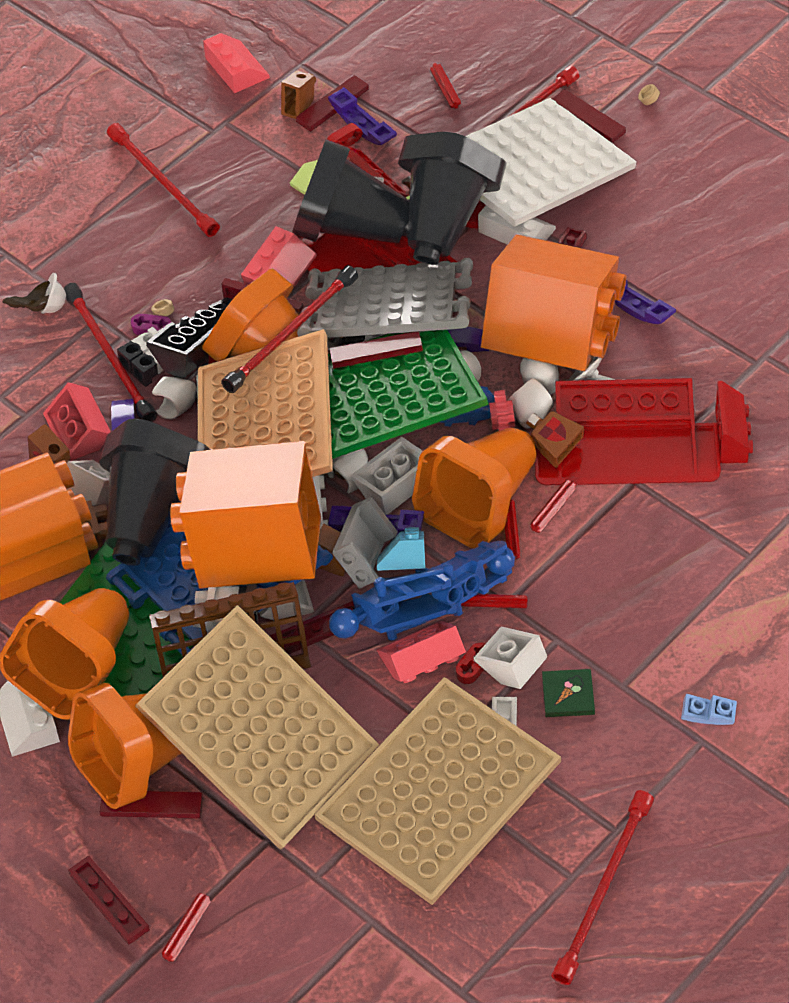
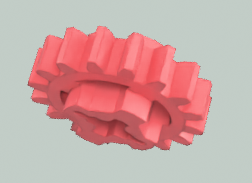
(501, 412)

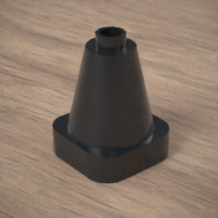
(445, 187)
(349, 202)
(142, 485)

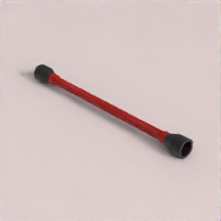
(236, 378)
(143, 408)

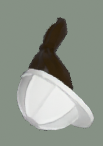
(45, 297)

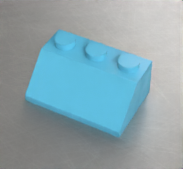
(404, 551)

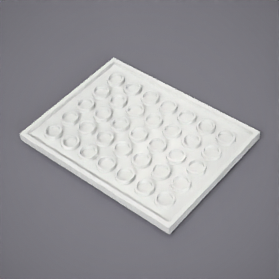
(547, 159)

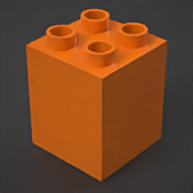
(552, 302)
(248, 515)

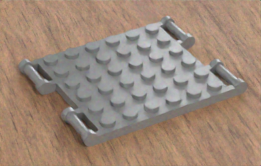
(391, 300)

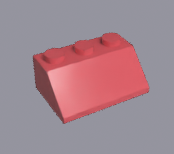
(233, 62)
(283, 253)
(77, 420)
(422, 651)

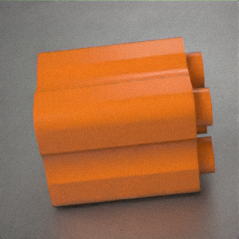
(41, 525)

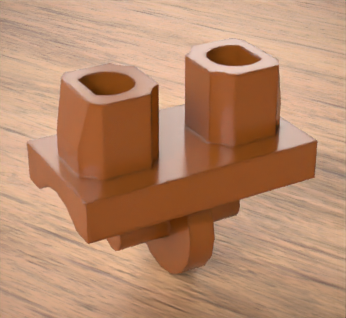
(98, 513)

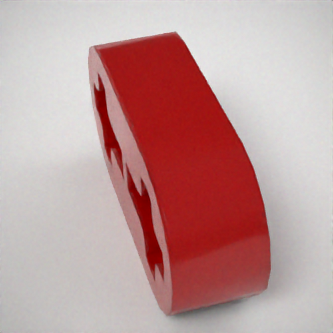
(346, 135)
(468, 661)

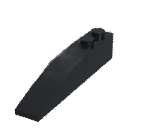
(180, 345)

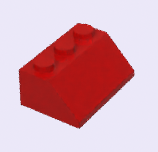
(732, 425)

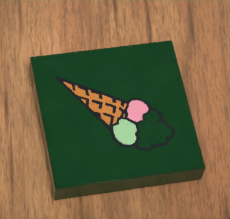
(568, 693)

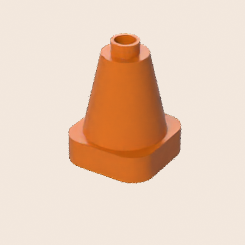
(252, 318)
(470, 484)
(65, 648)
(115, 744)

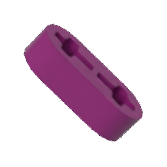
(147, 322)

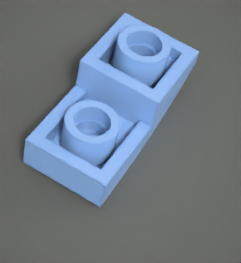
(713, 711)

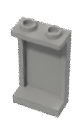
(362, 541)

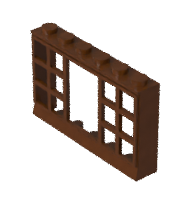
(220, 608)

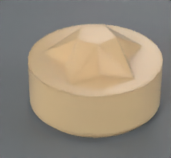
(649, 94)
(163, 308)

